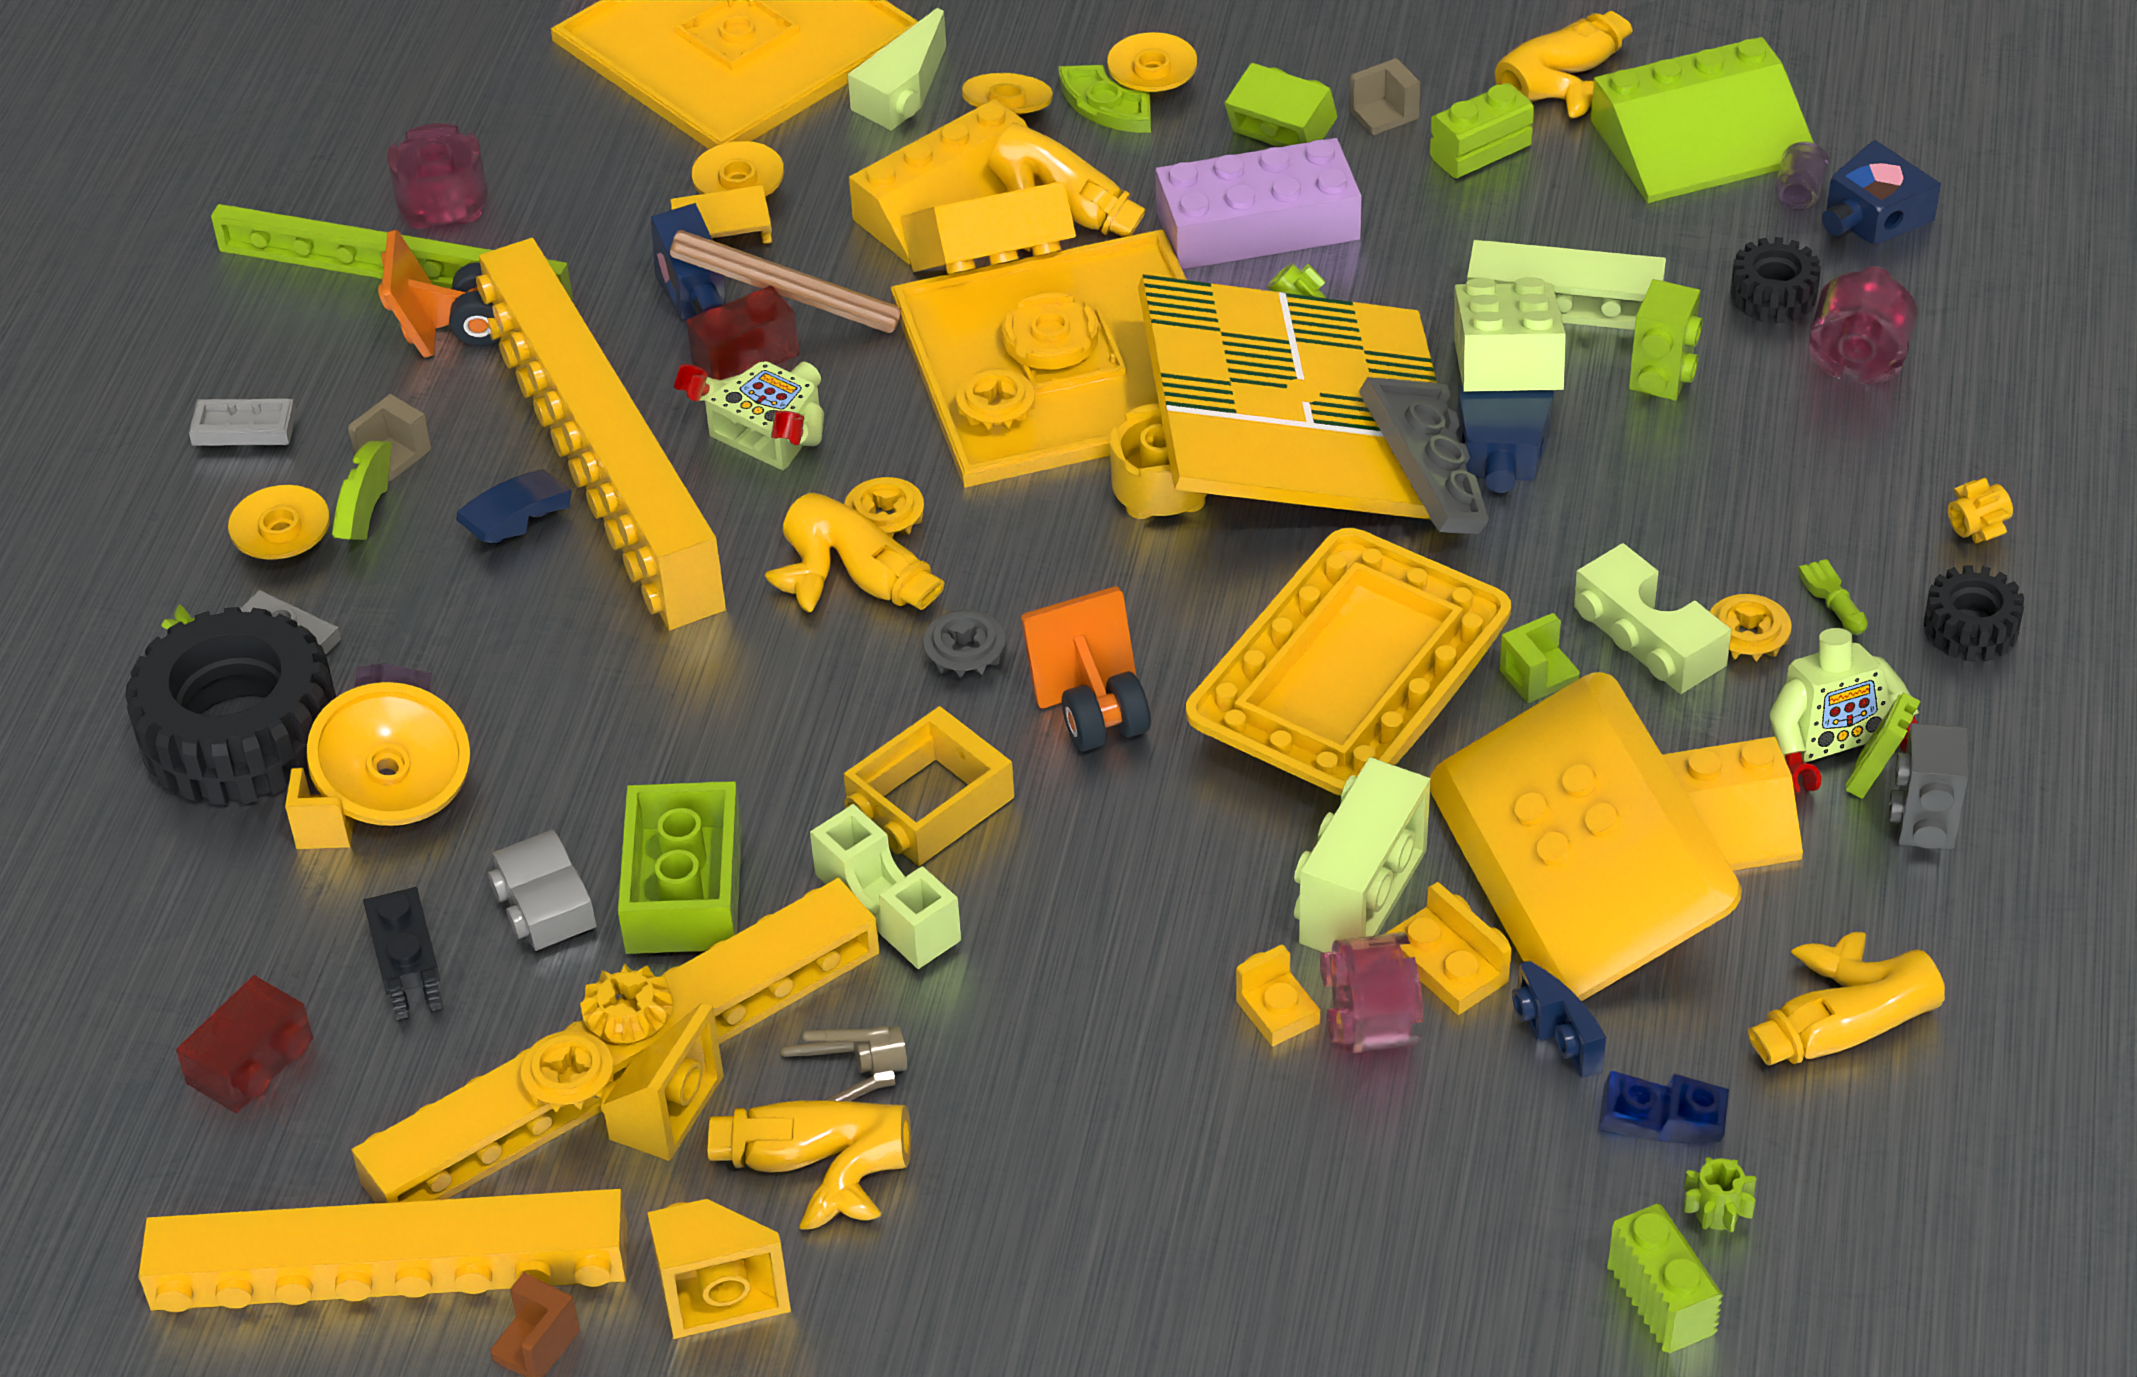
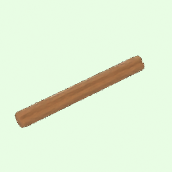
(785, 280)

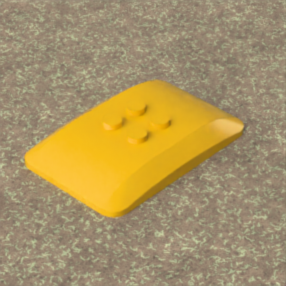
(1349, 660)
(1584, 837)

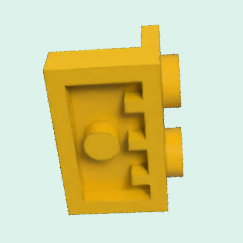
(1455, 950)

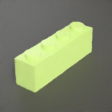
(1588, 285)

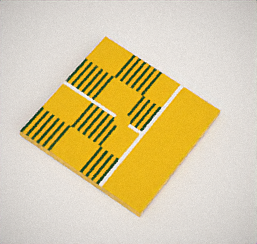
(1268, 394)

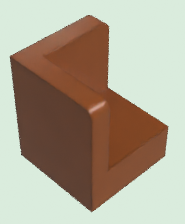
(540, 1332)

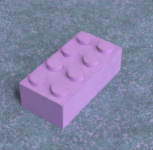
(1258, 203)

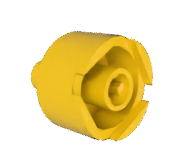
(1142, 467)

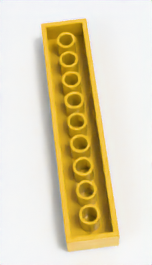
(602, 435)

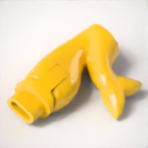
(1543, 63)
(1092, 196)
(869, 554)
(1867, 1005)
(806, 1131)

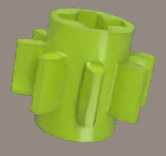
(1297, 281)
(1719, 1194)

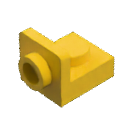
(1274, 996)

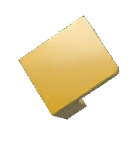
(316, 819)

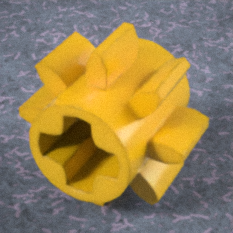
(1980, 510)

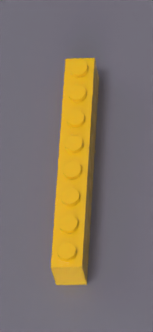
(383, 1249)

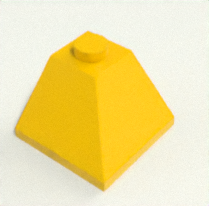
(666, 1087)

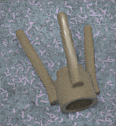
(875, 1049)

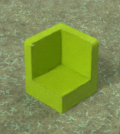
(1534, 661)

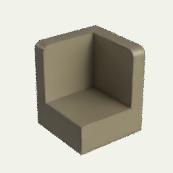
(1384, 96)
(393, 422)

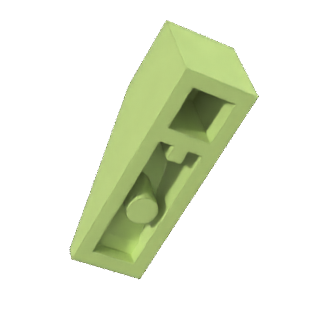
(898, 77)

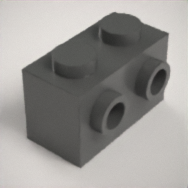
(1931, 785)

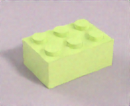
(1509, 335)
(1363, 855)

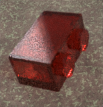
(743, 334)
(245, 1044)

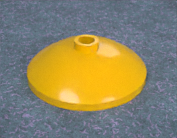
(394, 730)

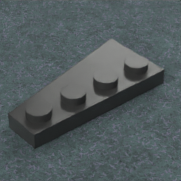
(1426, 446)

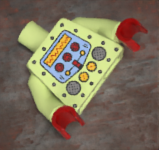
(761, 410)
(1832, 704)

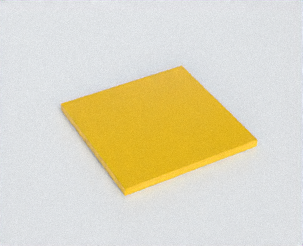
(729, 64)
(957, 331)

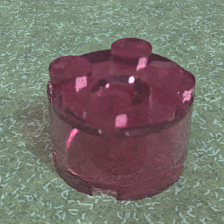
(437, 176)
(1863, 326)
(1372, 993)

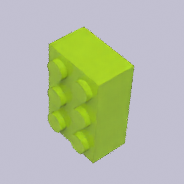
(680, 866)

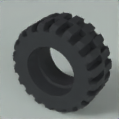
(220, 660)

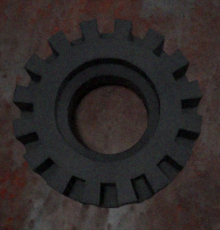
(1775, 298)
(1971, 633)

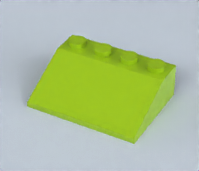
(1699, 118)

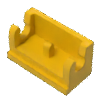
(732, 211)

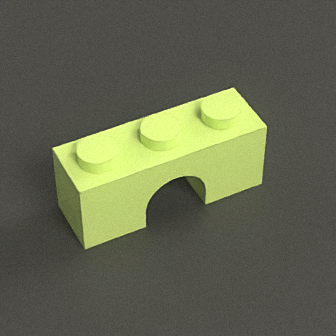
(1675, 645)
(910, 911)

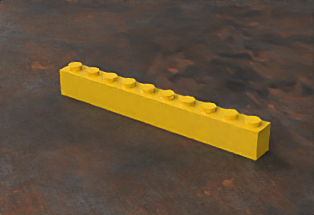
(496, 1120)

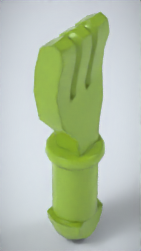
(1825, 583)

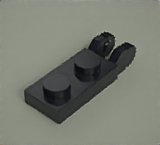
(403, 948)

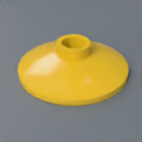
(1152, 61)
(1015, 91)
(737, 166)
(279, 522)

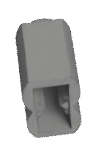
(542, 890)

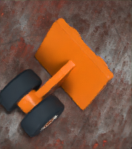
(425, 306)
(1077, 655)

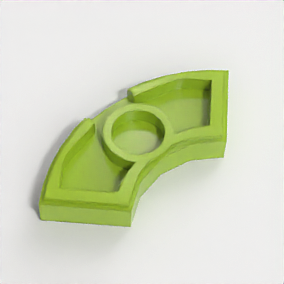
(1103, 100)
(362, 490)

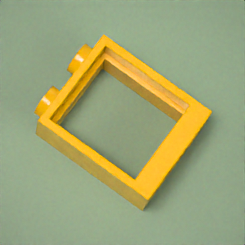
(958, 749)

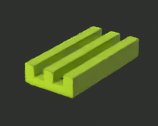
(1882, 745)

